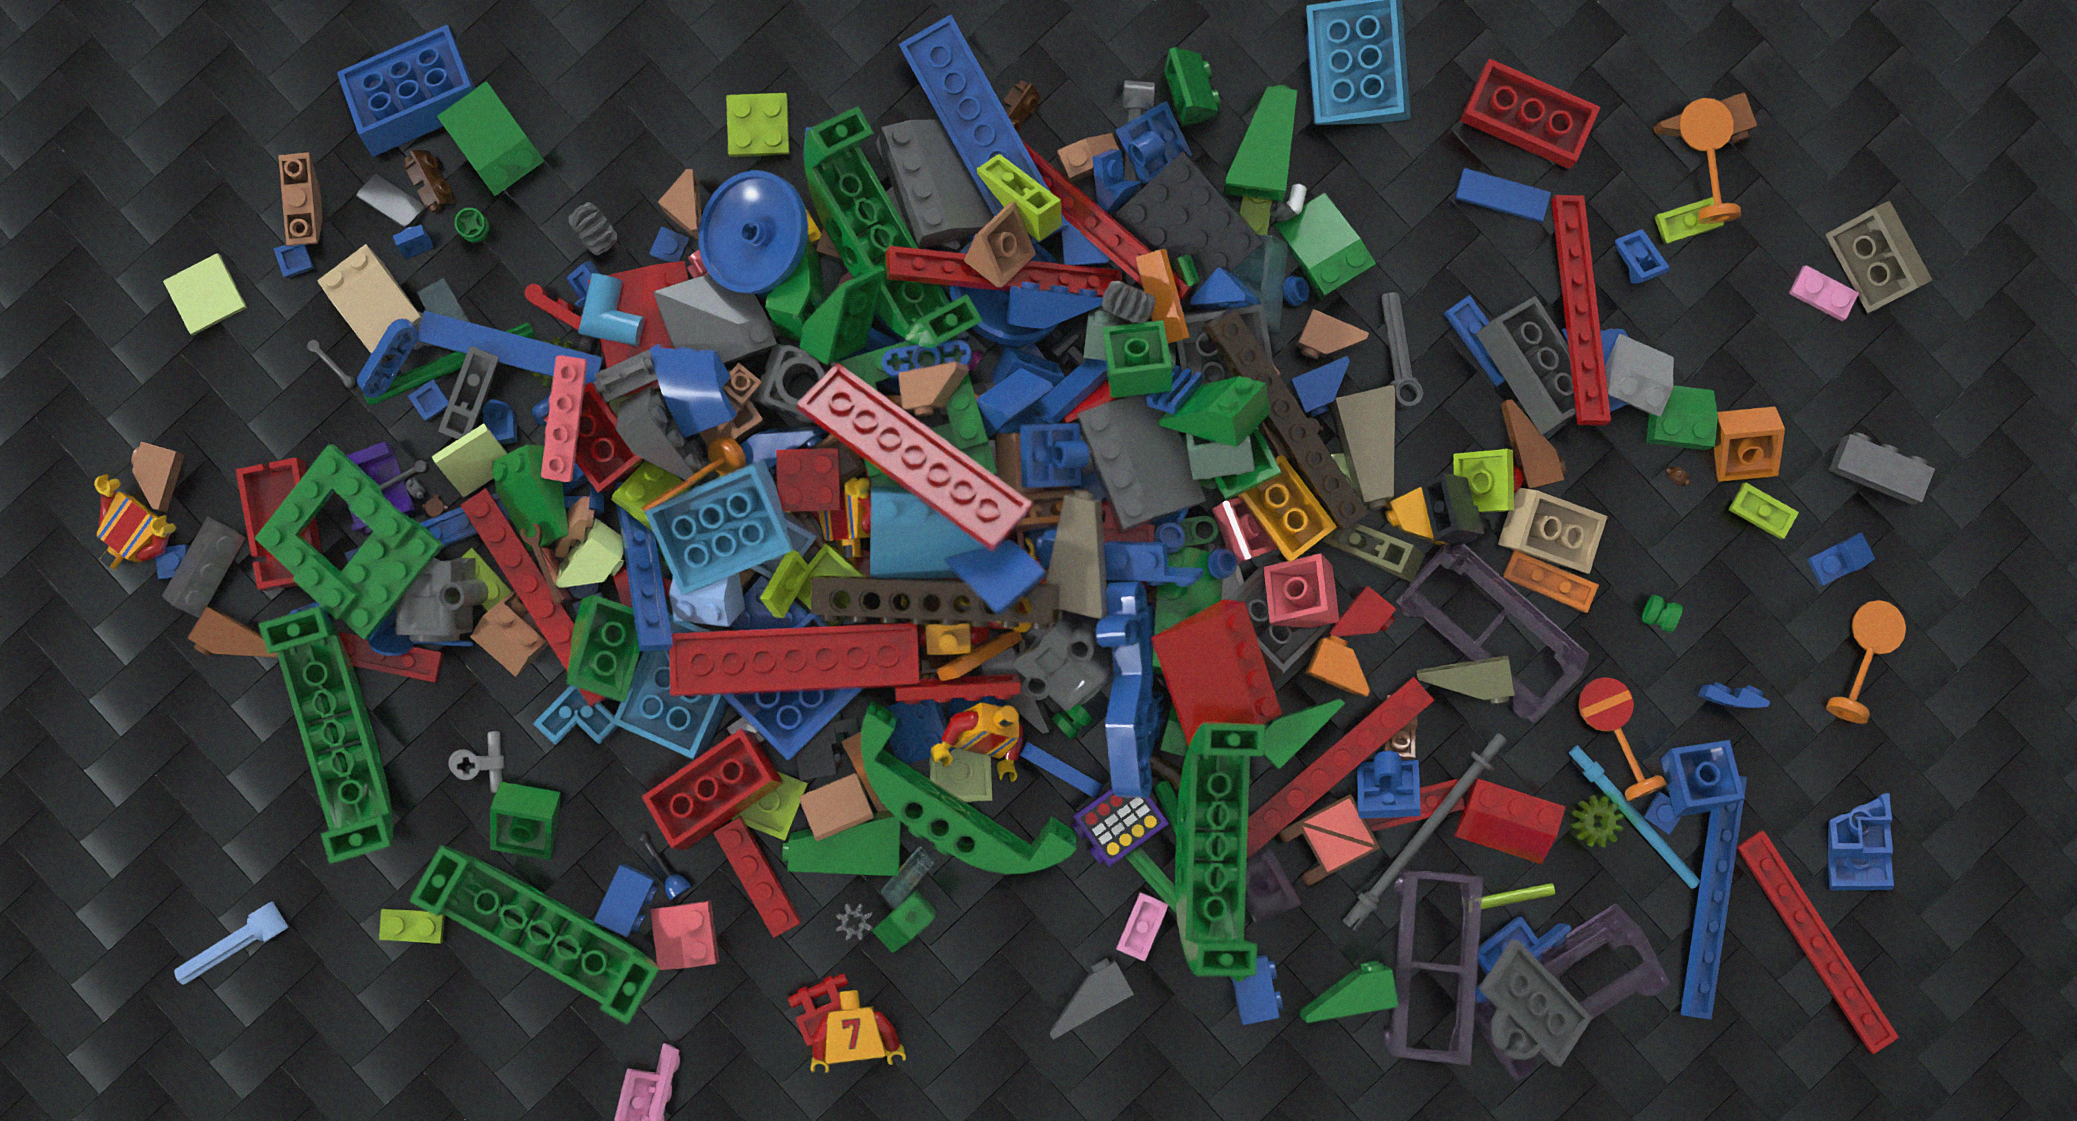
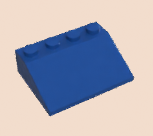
(405, 89)
(791, 717)

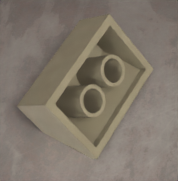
(1878, 256)

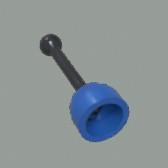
(675, 884)

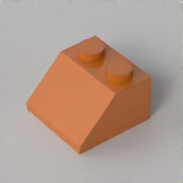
(1748, 444)
(1337, 666)

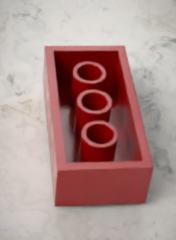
(1530, 113)
(712, 789)

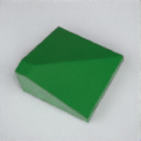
(1185, 268)

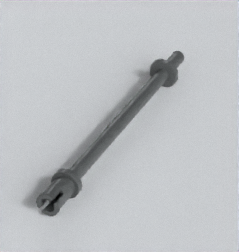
(1369, 900)

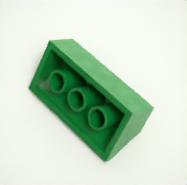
(1181, 602)

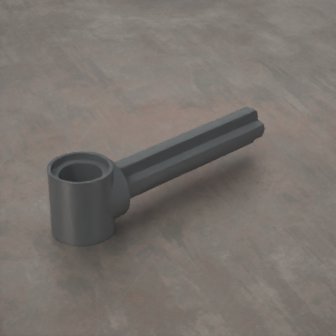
(1137, 99)
(1400, 353)

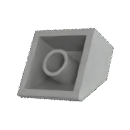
(1639, 375)

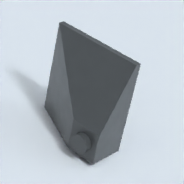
(714, 318)
(1200, 354)
(1278, 644)

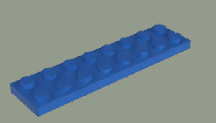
(967, 105)

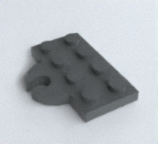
(1532, 1008)

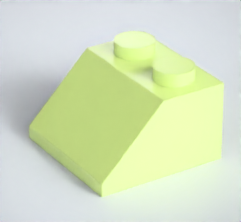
(592, 557)

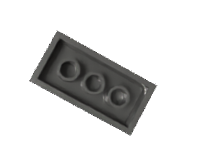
(1533, 362)

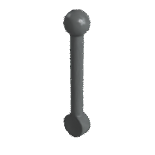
(315, 347)
(420, 466)

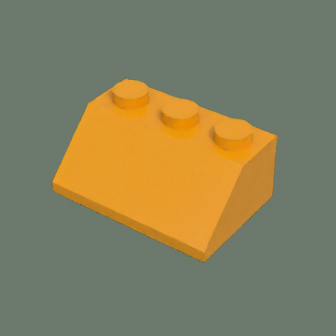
(1288, 511)

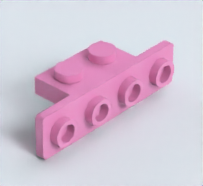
(647, 1092)

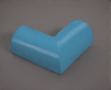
(601, 316)
(571, 710)

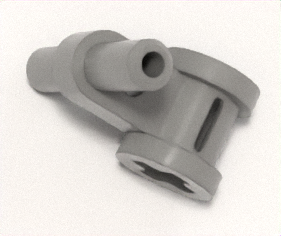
(493, 762)

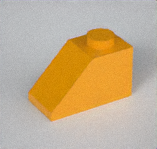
(1411, 516)

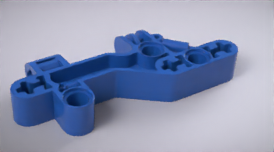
(1133, 708)

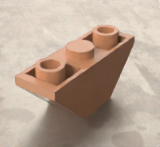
(300, 199)

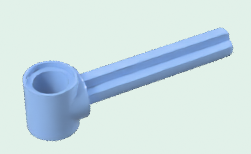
(261, 925)

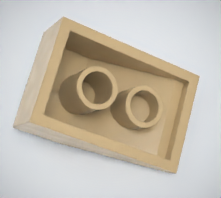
(367, 296)
(1553, 530)

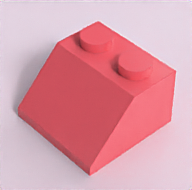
(1242, 531)
(1301, 592)
(684, 935)

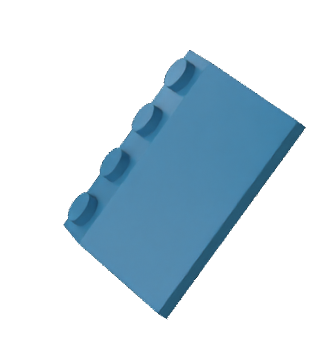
(1358, 62)
(721, 527)
(912, 537)
(679, 722)

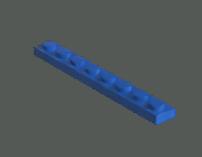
(1712, 909)

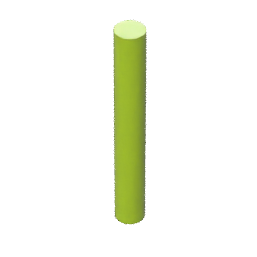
(1517, 896)

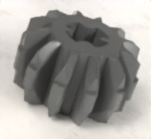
(593, 228)
(1128, 302)

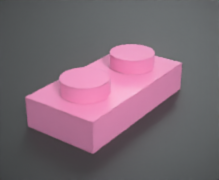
(1824, 293)
(1142, 926)

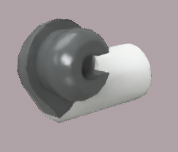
(1293, 207)

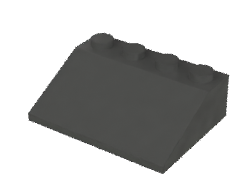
(931, 183)
(1138, 462)

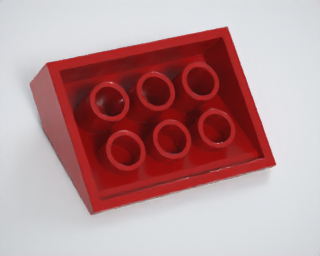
(639, 300)
(1216, 669)

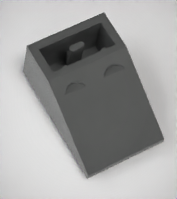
(654, 435)

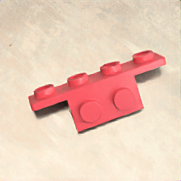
(564, 418)

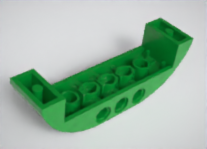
(864, 226)
(333, 732)
(990, 844)
(1214, 849)
(537, 930)

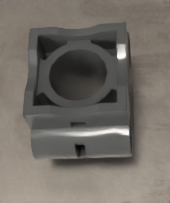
(781, 368)
(441, 601)
(1064, 661)

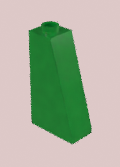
(1264, 155)
(861, 849)
(905, 921)

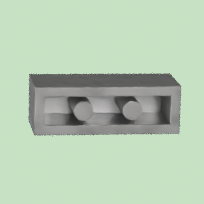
(1882, 468)
(203, 567)

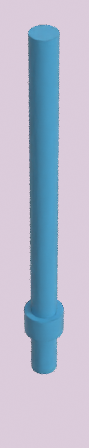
(1595, 773)

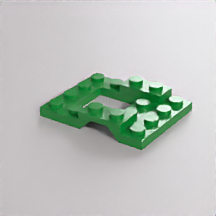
(965, 425)
(381, 567)

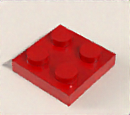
(808, 479)

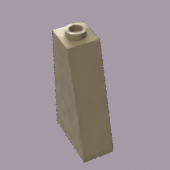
(1367, 439)
(1080, 556)

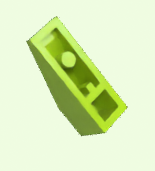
(1036, 204)

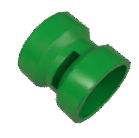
(467, 220)
(1662, 613)
(1079, 716)

